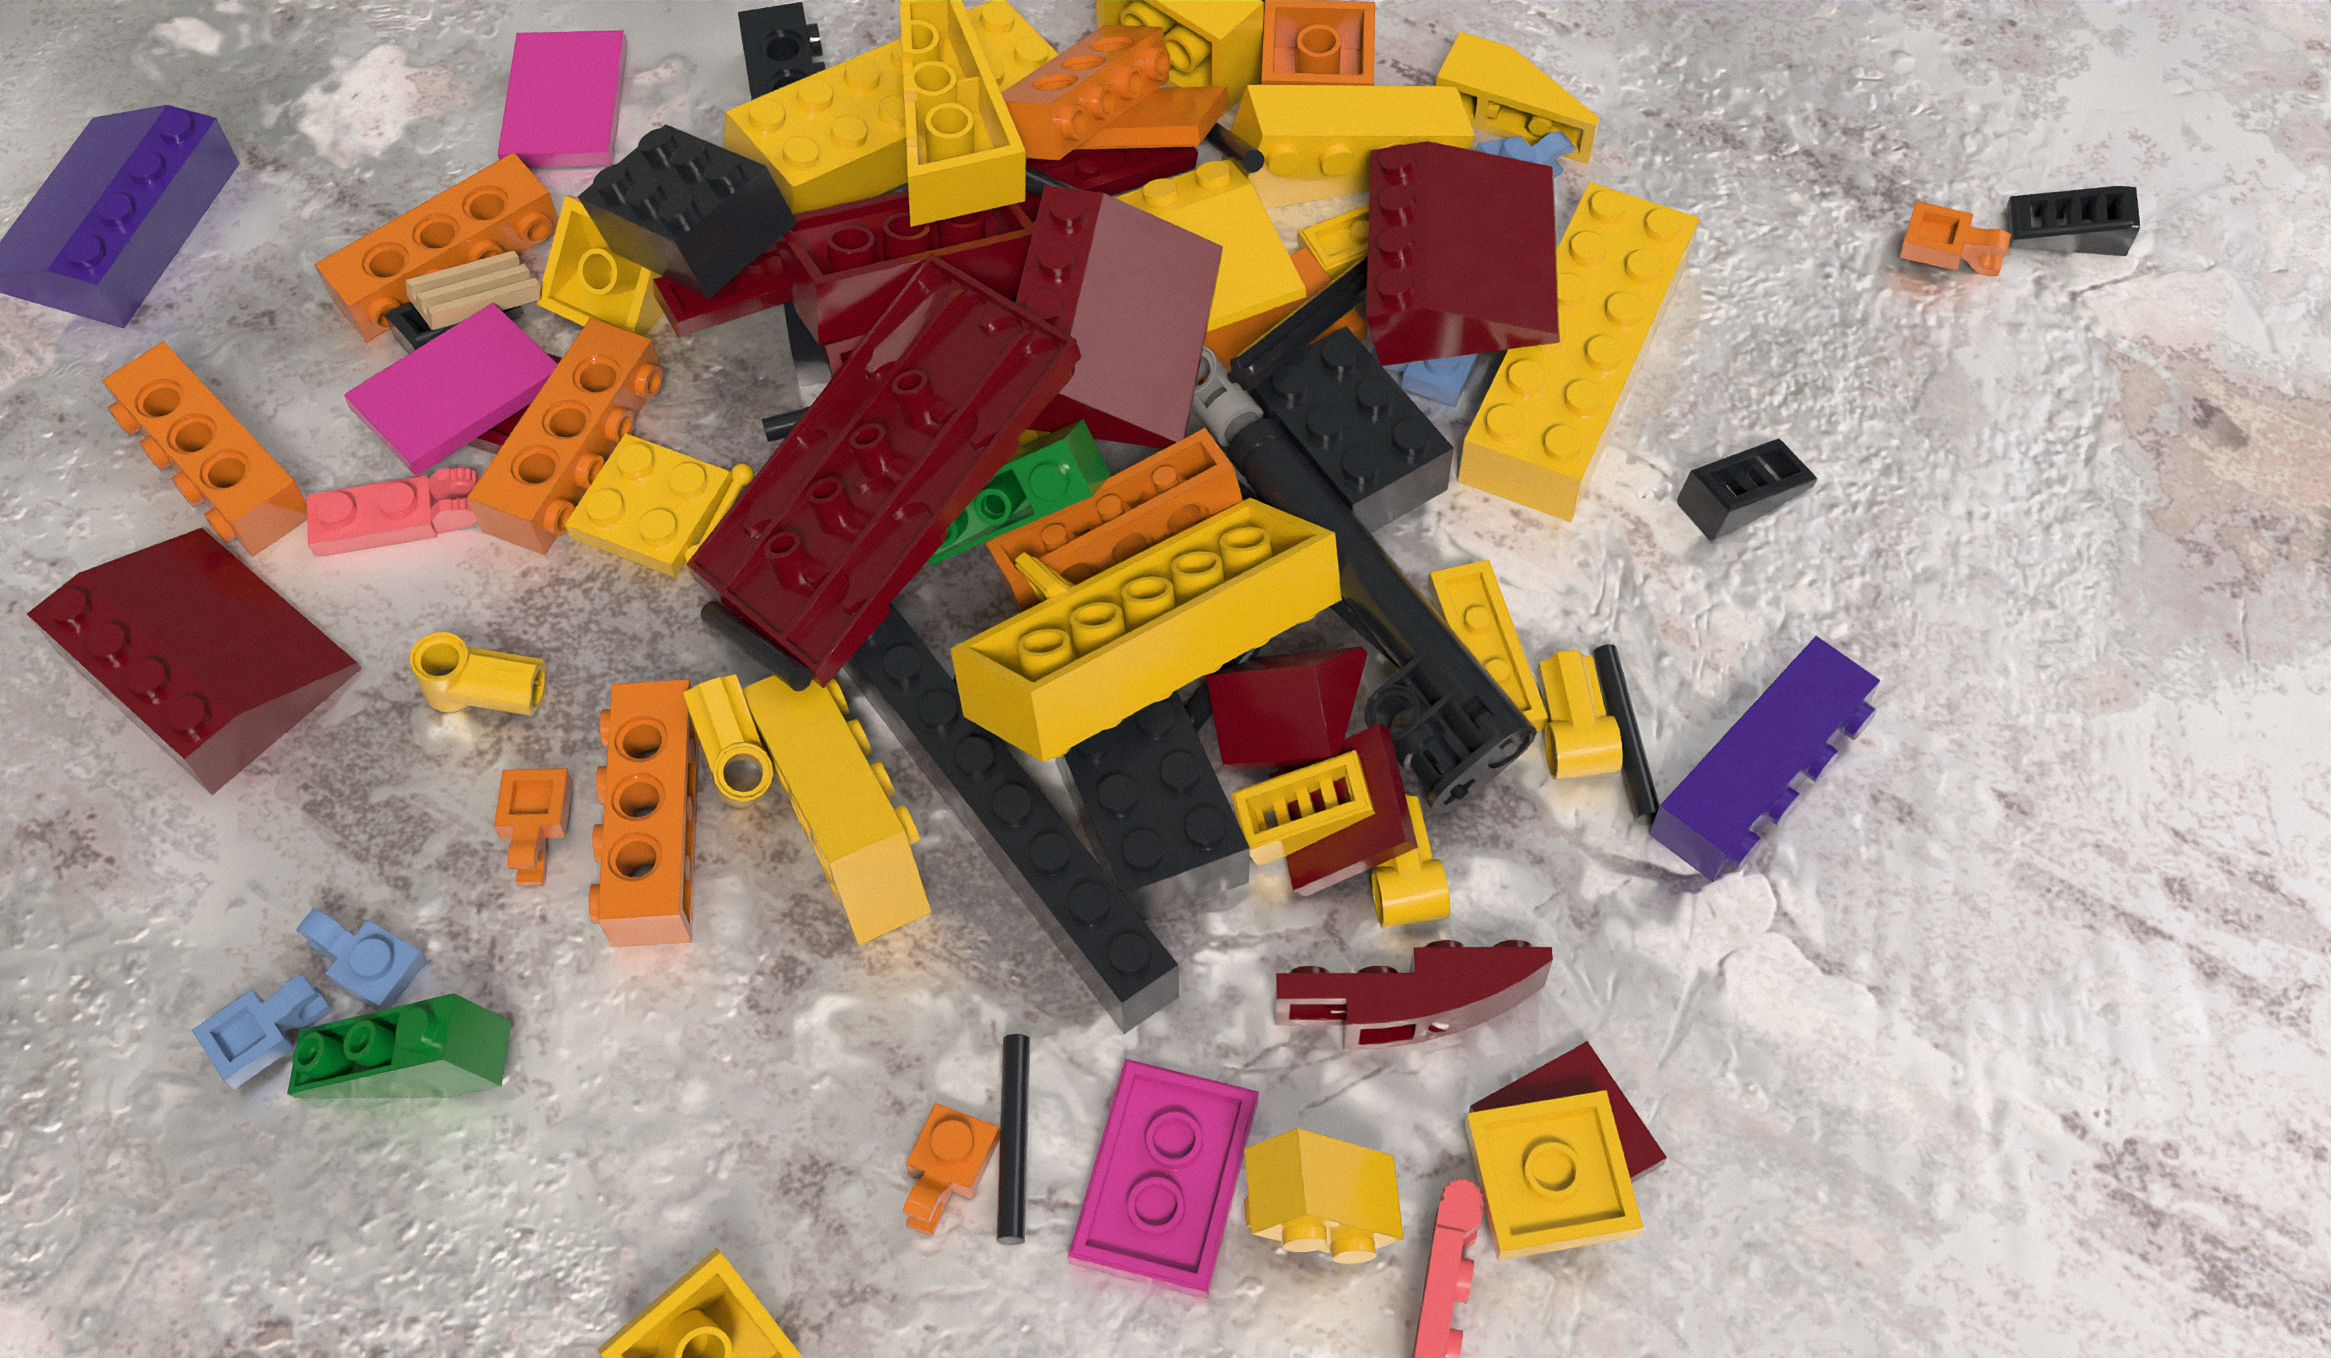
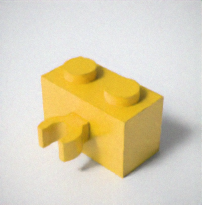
(1322, 1195)

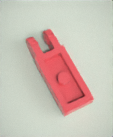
(390, 512)
(1448, 1273)

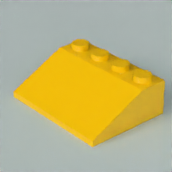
(1226, 209)

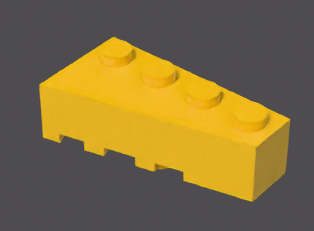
(956, 123)
(1323, 135)
(841, 803)

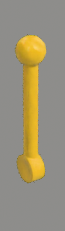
(741, 475)

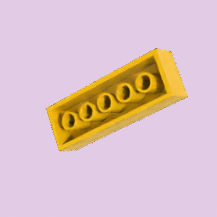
(844, 127)
(1561, 400)
(1145, 627)

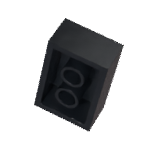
(687, 209)
(1357, 428)
(1156, 810)

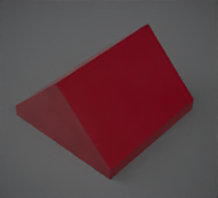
(1285, 707)

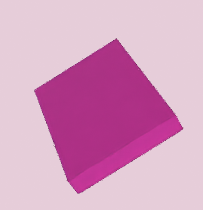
(564, 98)
(452, 388)
(1164, 1178)

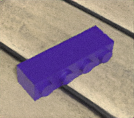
(1764, 759)

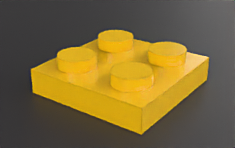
(649, 505)
(1552, 1175)

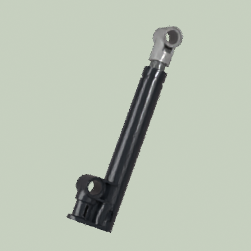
(1456, 704)

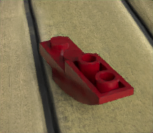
(1441, 994)

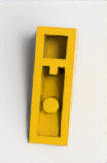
(1514, 97)

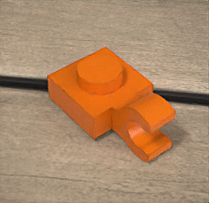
(1945, 236)
(529, 810)
(946, 1159)

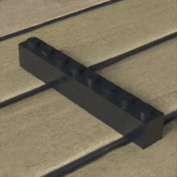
(1015, 826)

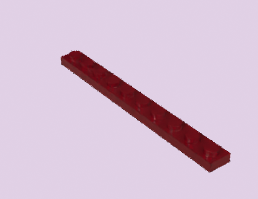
(765, 283)

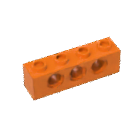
(1087, 88)
(473, 220)
(566, 436)
(207, 449)
(1123, 516)
(660, 903)

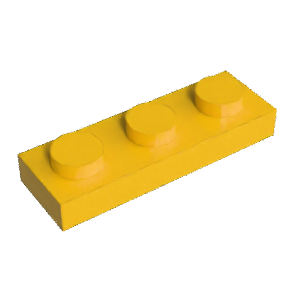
(1477, 612)

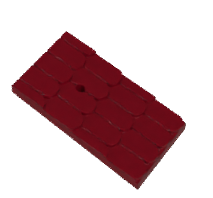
(883, 465)

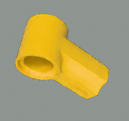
(479, 677)
(1578, 732)
(728, 735)
(1413, 884)

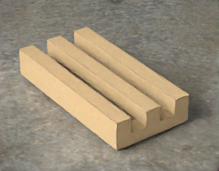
(463, 290)

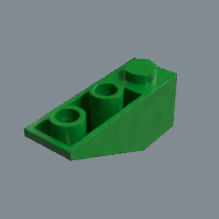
(1029, 486)
(403, 1052)

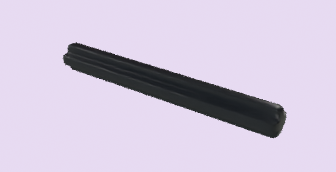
(1300, 327)

